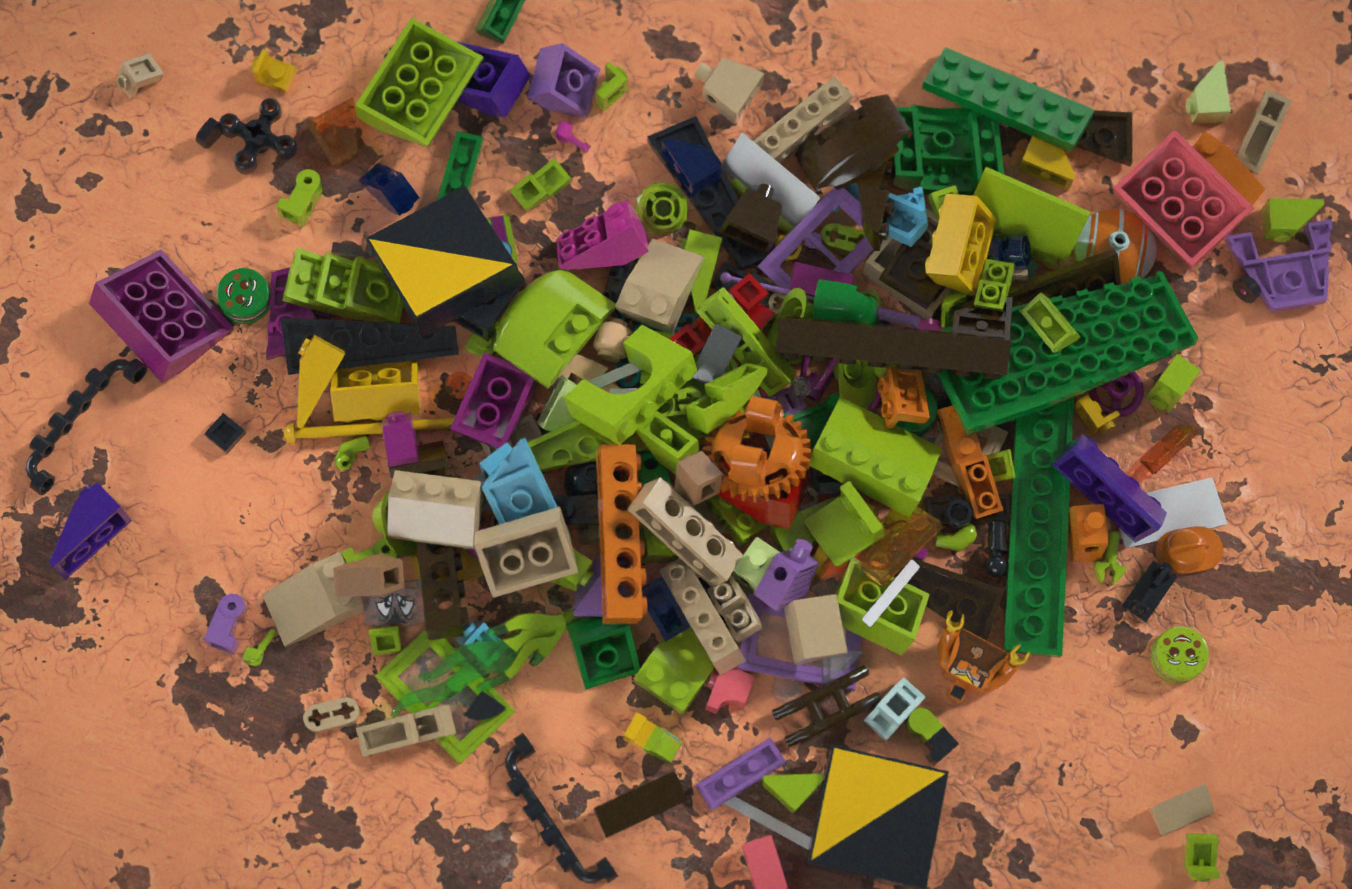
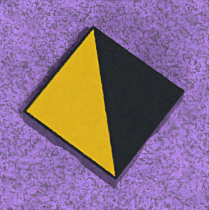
(444, 260)
(877, 818)

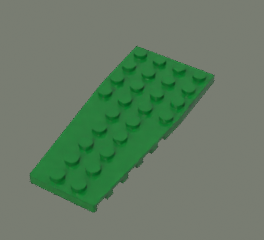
(1118, 334)

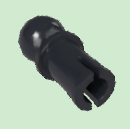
(995, 563)

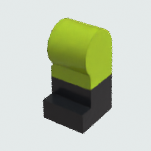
(932, 733)

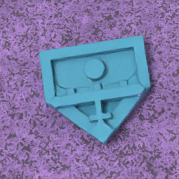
(909, 217)

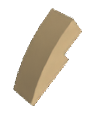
(1263, 130)
(405, 730)

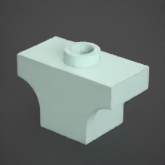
(894, 709)

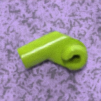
(959, 540)

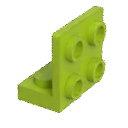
(845, 526)

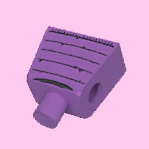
(788, 576)

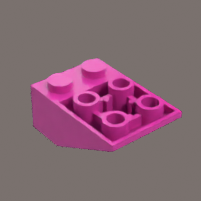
(604, 240)

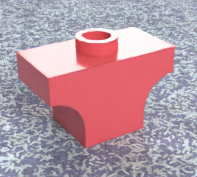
(729, 689)

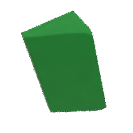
(499, 19)

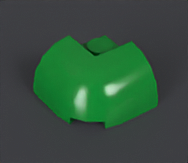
(843, 303)

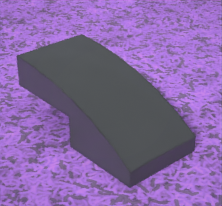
(716, 354)

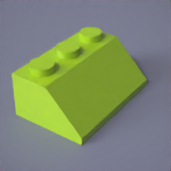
(896, 625)

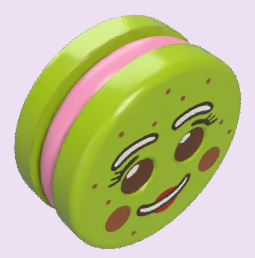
(1179, 654)

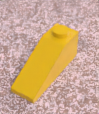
(316, 369)

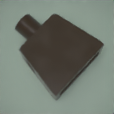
(754, 219)

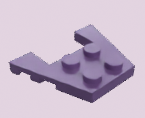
(1291, 278)

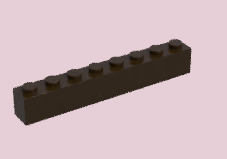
(893, 345)

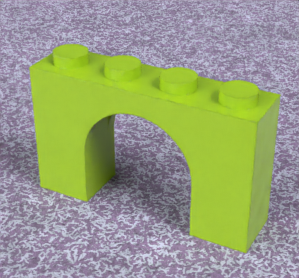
(621, 414)

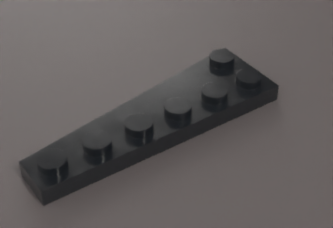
(367, 341)

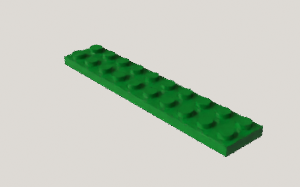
(1038, 534)

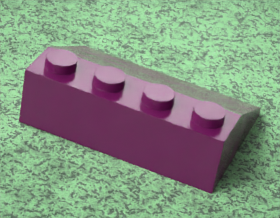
(159, 314)

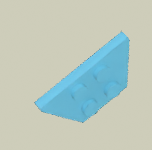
(518, 486)

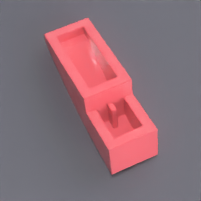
(764, 864)

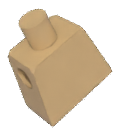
(729, 87)

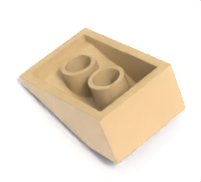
(659, 286)
(308, 602)

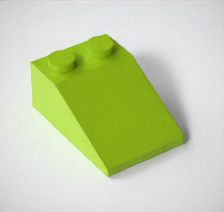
(676, 671)

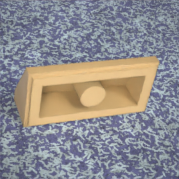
(1182, 809)

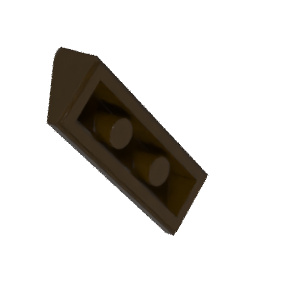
(640, 804)

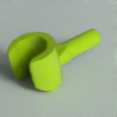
(255, 656)

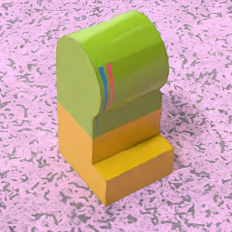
(652, 739)

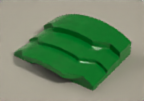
(946, 149)

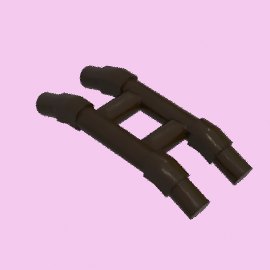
(810, 700)

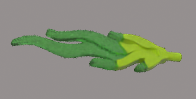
(506, 655)

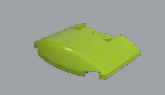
(550, 324)

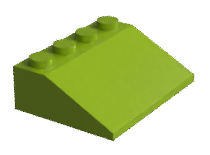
(417, 84)
(1047, 220)
(876, 459)

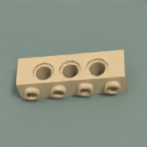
(809, 116)
(689, 546)
(702, 616)

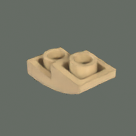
(735, 608)

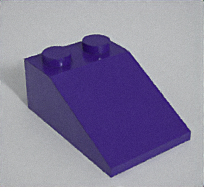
(495, 82)
(89, 527)

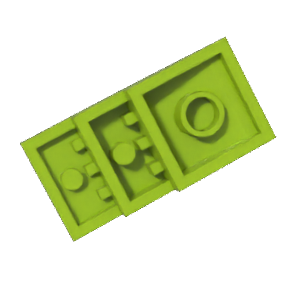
(342, 287)

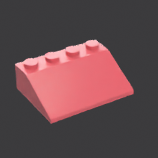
(1182, 200)

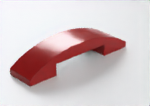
(746, 293)

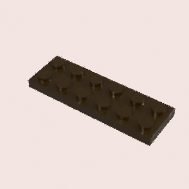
(1066, 281)

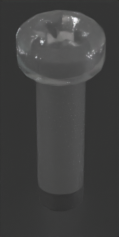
(800, 387)

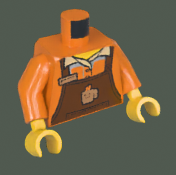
(973, 662)

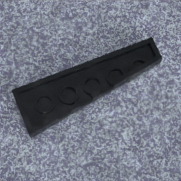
(713, 201)

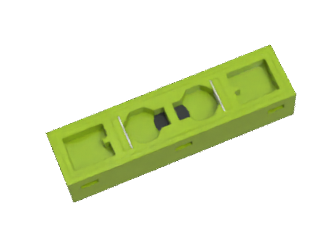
(754, 345)

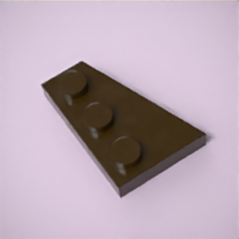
(1109, 136)

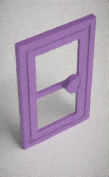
(803, 231)

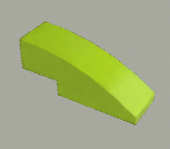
(724, 397)

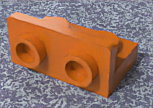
(903, 396)

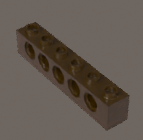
(449, 621)

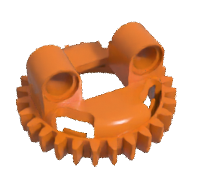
(750, 464)

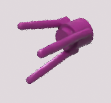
(817, 382)

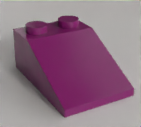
(494, 402)

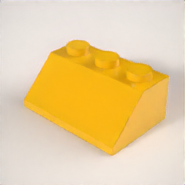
(960, 243)
(375, 391)

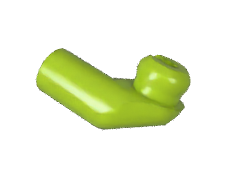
(348, 451)

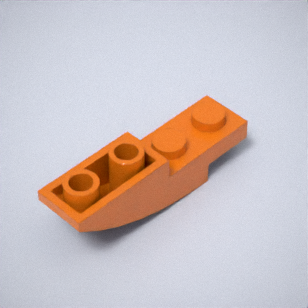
(969, 465)

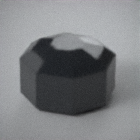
(958, 513)

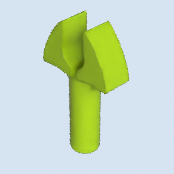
(1110, 560)

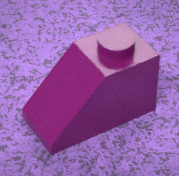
(400, 439)

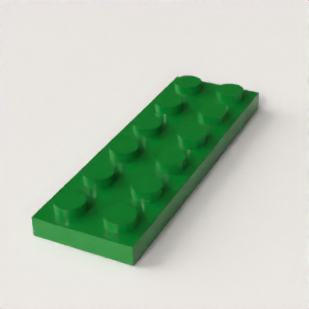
(1008, 99)

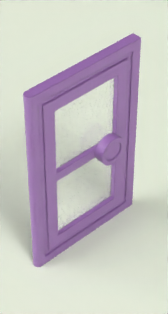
(770, 648)

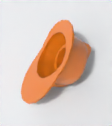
(1190, 549)

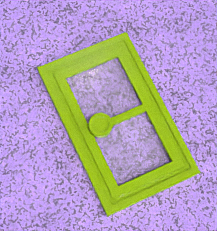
(422, 656)

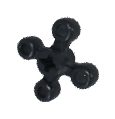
(254, 129)

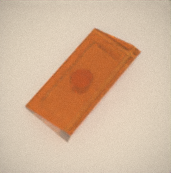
(1168, 447)

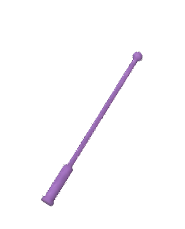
(884, 314)

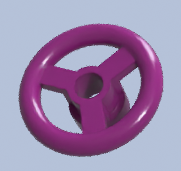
(1125, 385)

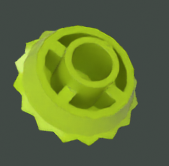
(662, 208)

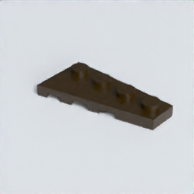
(960, 594)

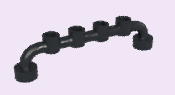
(62, 424)
(551, 833)

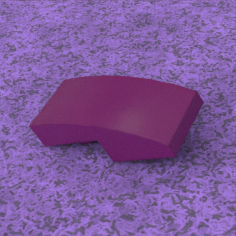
(807, 277)

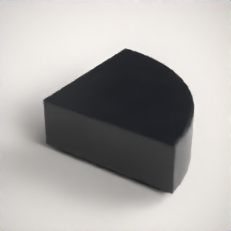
(484, 708)

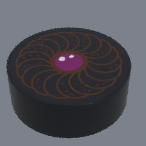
(1246, 289)

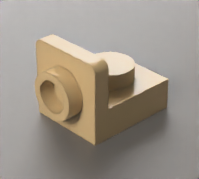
(138, 73)

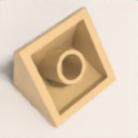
(815, 629)

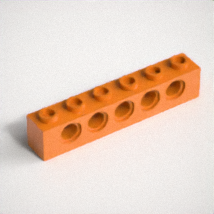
(614, 606)

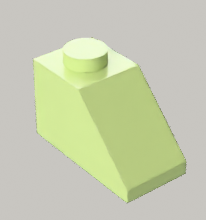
(1210, 98)

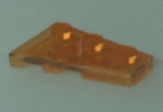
(901, 542)

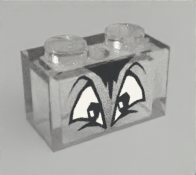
(397, 607)

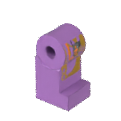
(225, 622)

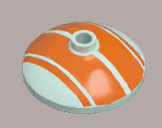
(1138, 248)

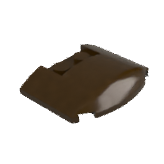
(853, 145)

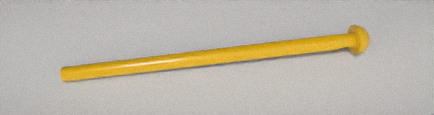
(292, 433)

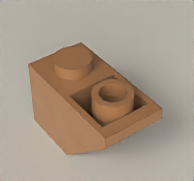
(697, 478)
(369, 576)

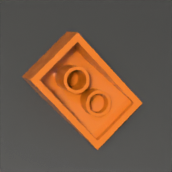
(1229, 167)

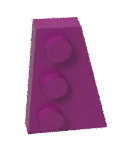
(278, 310)

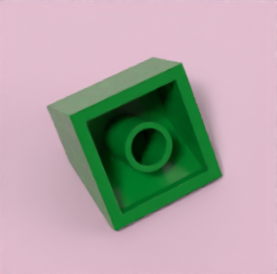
(602, 651)

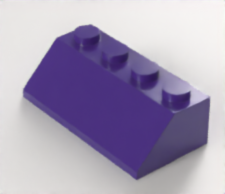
(1107, 484)

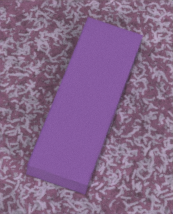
(740, 774)

